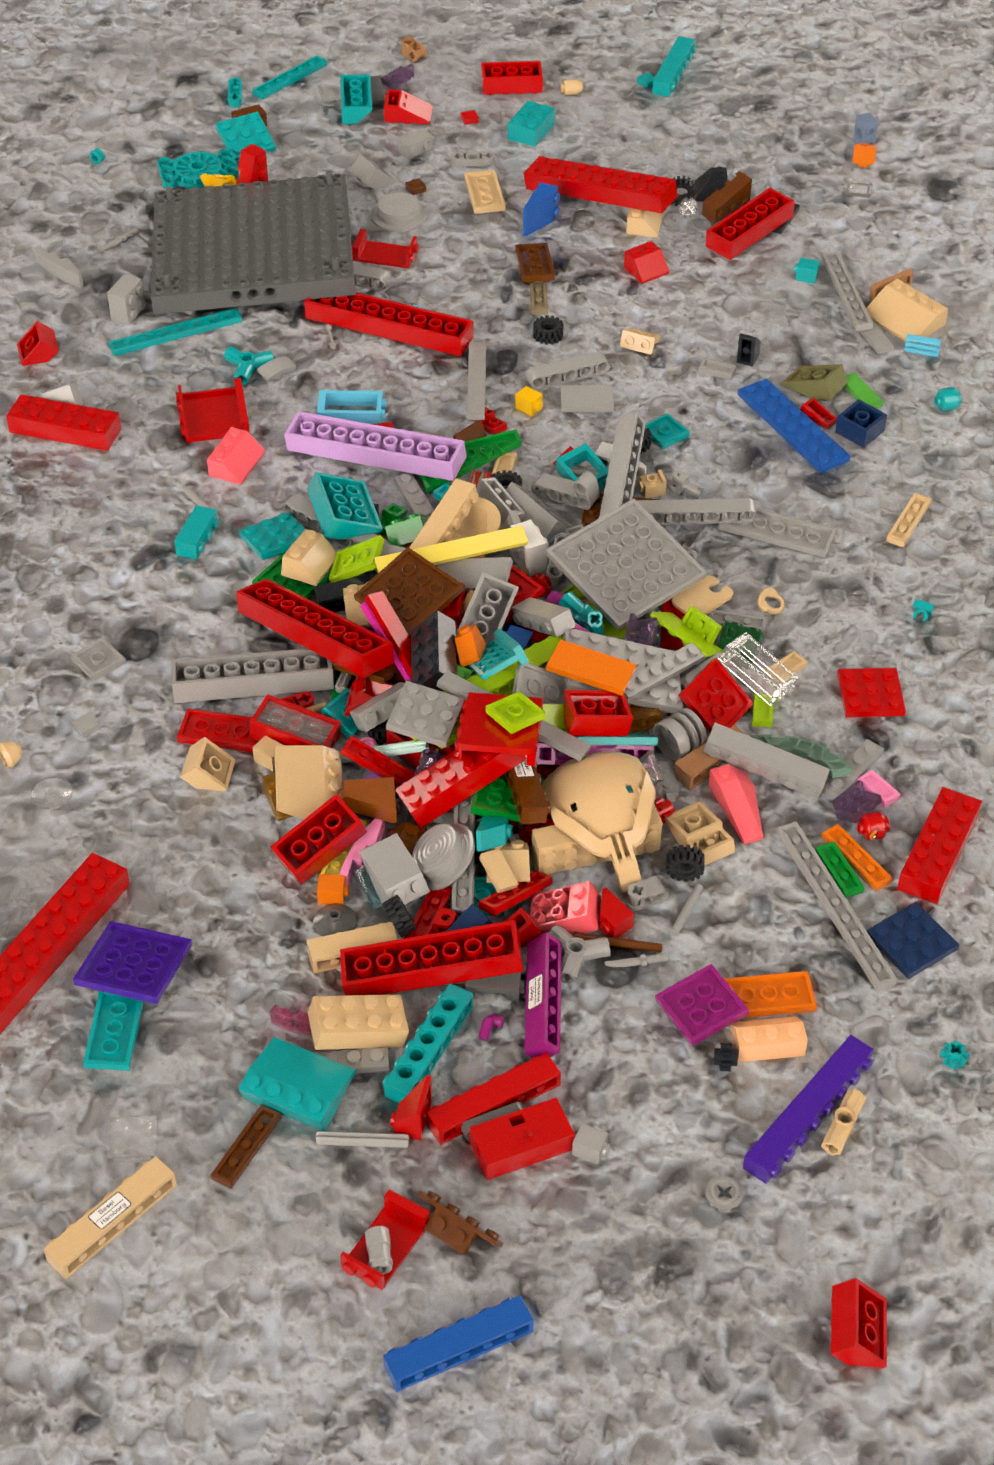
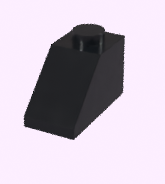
(748, 349)

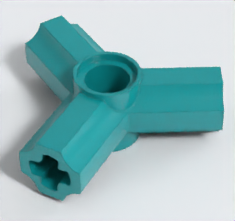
(246, 362)
(583, 614)

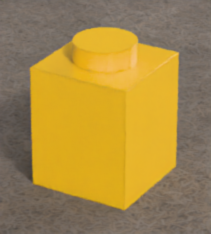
(528, 401)

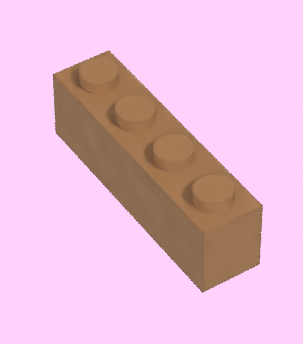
(696, 766)

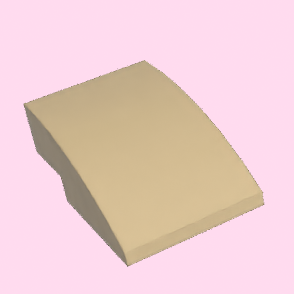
(701, 828)

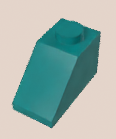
(493, 832)

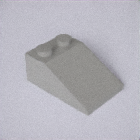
(393, 870)

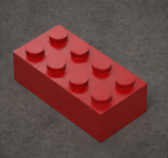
(511, 77)
(318, 839)

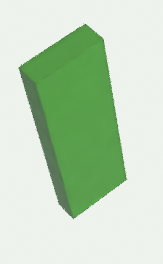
(862, 391)

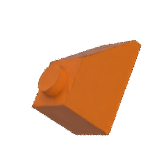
(469, 644)

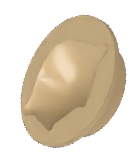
(482, 519)

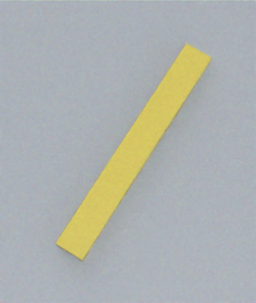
(465, 547)

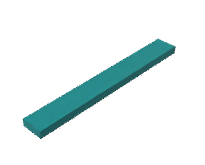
(174, 331)

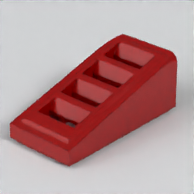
(815, 410)

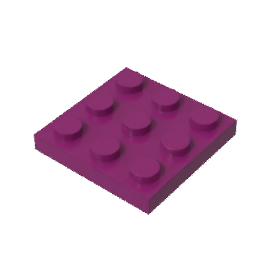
(701, 1005)

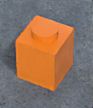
(864, 154)
(332, 889)

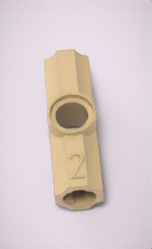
(840, 1131)

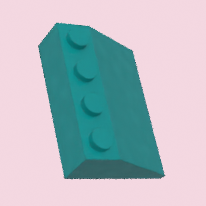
(343, 506)
(297, 1083)

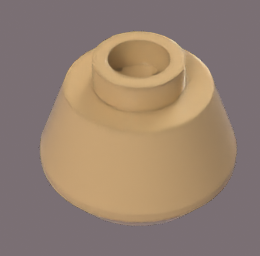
(10, 753)

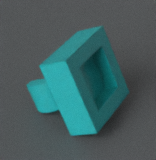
(924, 608)

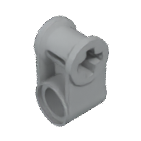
(648, 891)

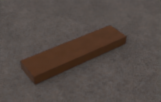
(246, 1146)

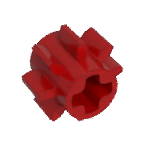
(544, 581)
(664, 808)

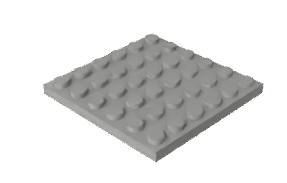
(626, 563)

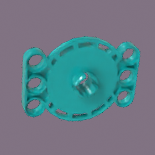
(184, 169)

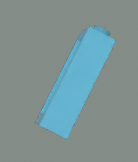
(352, 398)

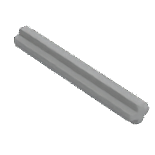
(362, 1139)

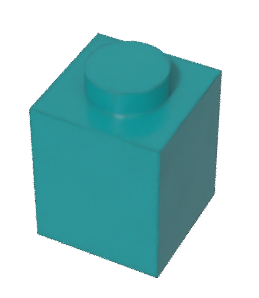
(807, 270)

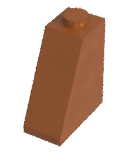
(371, 797)

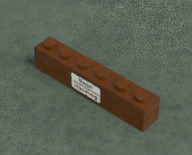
(528, 793)

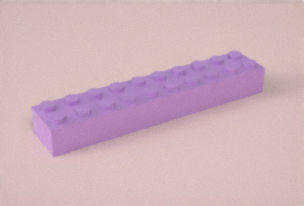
(375, 445)

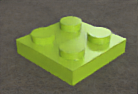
(515, 712)

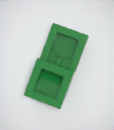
(391, 513)

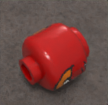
(873, 826)

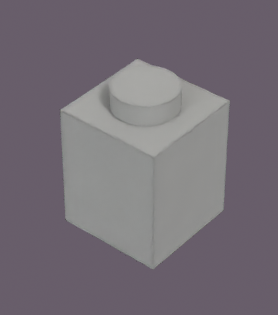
(590, 1144)

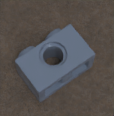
(865, 129)

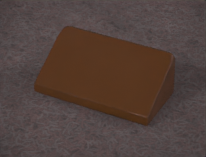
(471, 432)

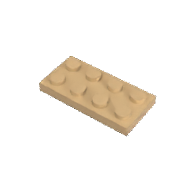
(484, 191)

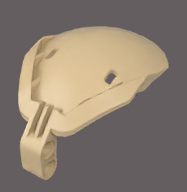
(607, 815)

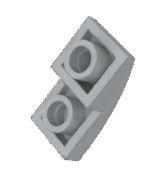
(273, 369)

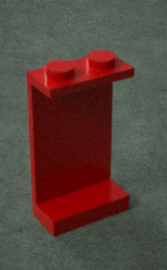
(383, 253)
(405, 1226)

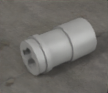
(378, 1249)

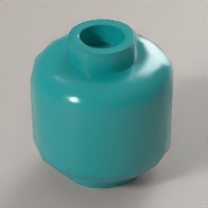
(947, 399)

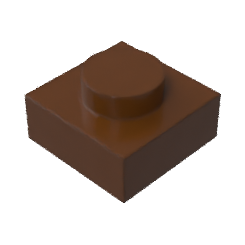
(415, 186)

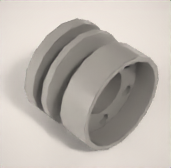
(680, 734)

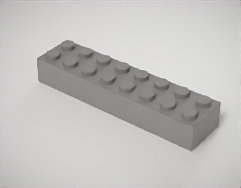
(250, 675)

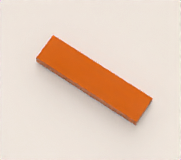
(858, 858)

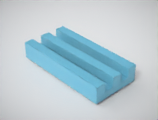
(922, 347)

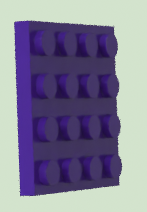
(133, 962)

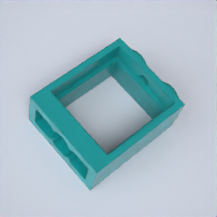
(578, 456)

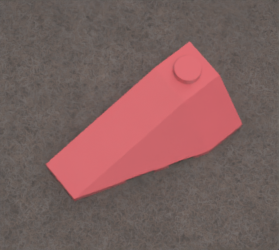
(738, 800)

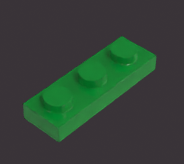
(840, 869)

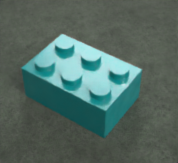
(531, 123)

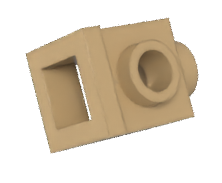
(652, 484)

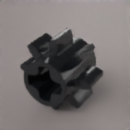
(725, 1057)

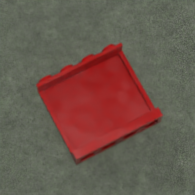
(212, 412)
(484, 734)

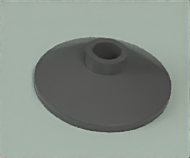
(327, 925)

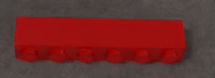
(517, 1085)

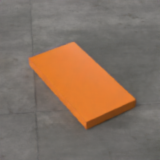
(591, 667)
(775, 993)

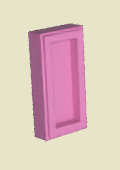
(876, 784)

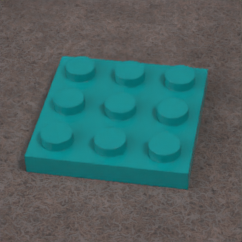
(243, 131)
(272, 535)

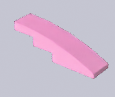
(353, 860)

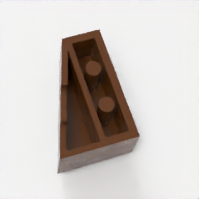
(728, 199)

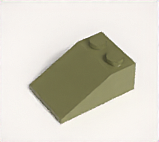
(817, 381)

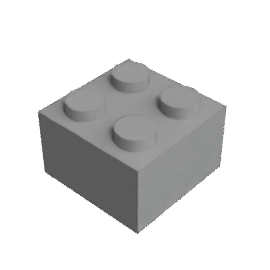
(126, 299)

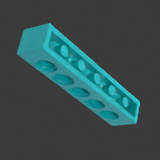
(460, 1004)

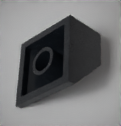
(709, 182)

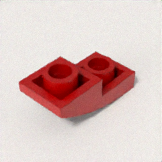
(492, 424)

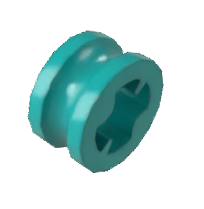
(97, 155)

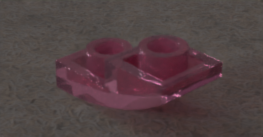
(295, 1023)

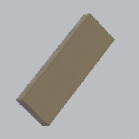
(538, 298)

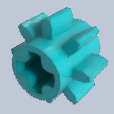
(954, 1054)

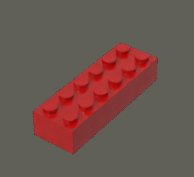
(749, 223)
(64, 422)
(452, 782)
(939, 845)

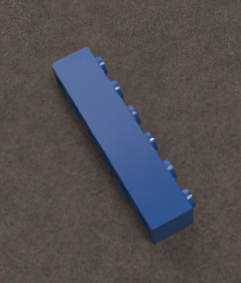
(458, 1343)

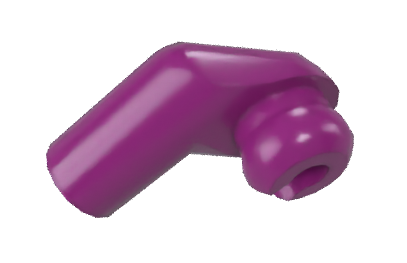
(488, 1024)

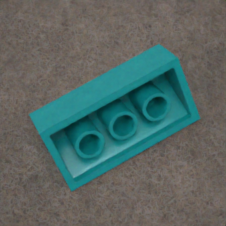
(355, 98)

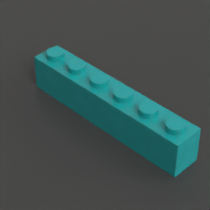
(674, 66)

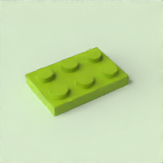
(356, 559)

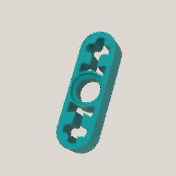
(235, 92)

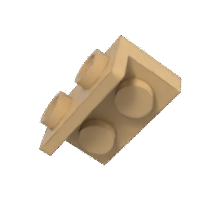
(639, 340)

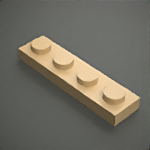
(909, 520)

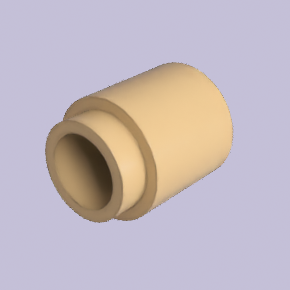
(571, 87)

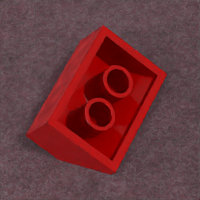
(596, 713)
(858, 1325)

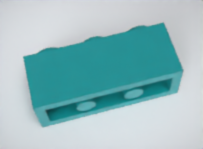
(196, 532)

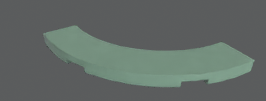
(811, 751)

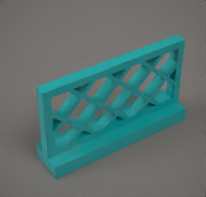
(498, 655)

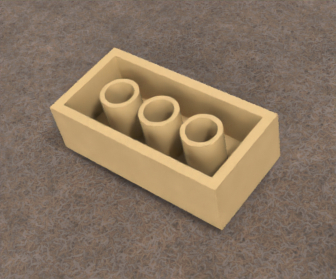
(358, 1022)

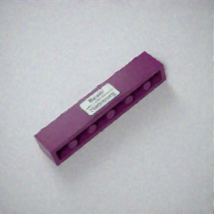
(543, 996)

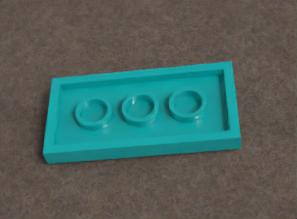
(113, 1032)

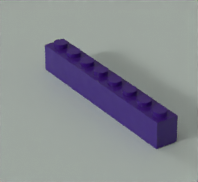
(808, 1109)

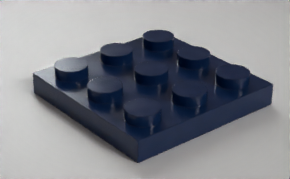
(912, 940)

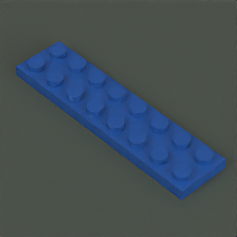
(794, 425)

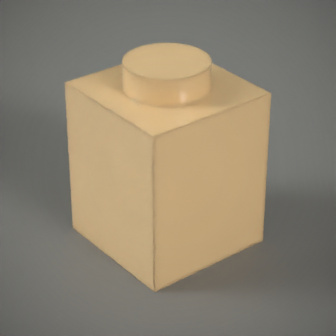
(264, 752)

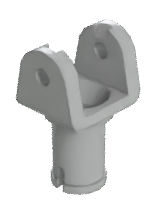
(683, 485)

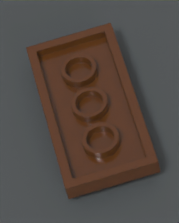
(535, 262)

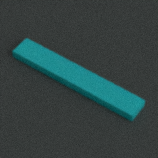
(289, 77)

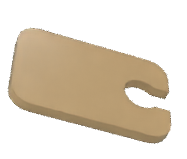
(702, 597)

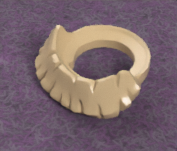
(764, 607)

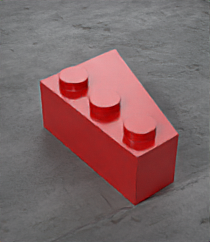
(252, 165)

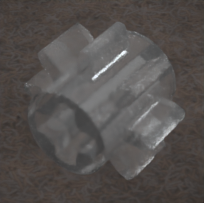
(687, 207)

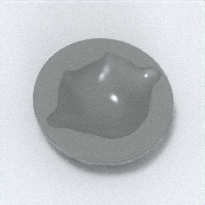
(398, 212)
(444, 854)

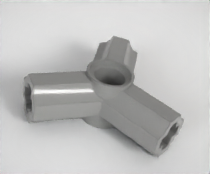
(577, 951)

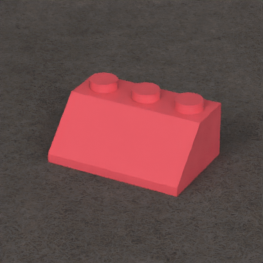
(234, 456)

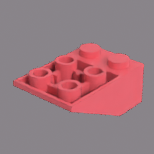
(571, 906)

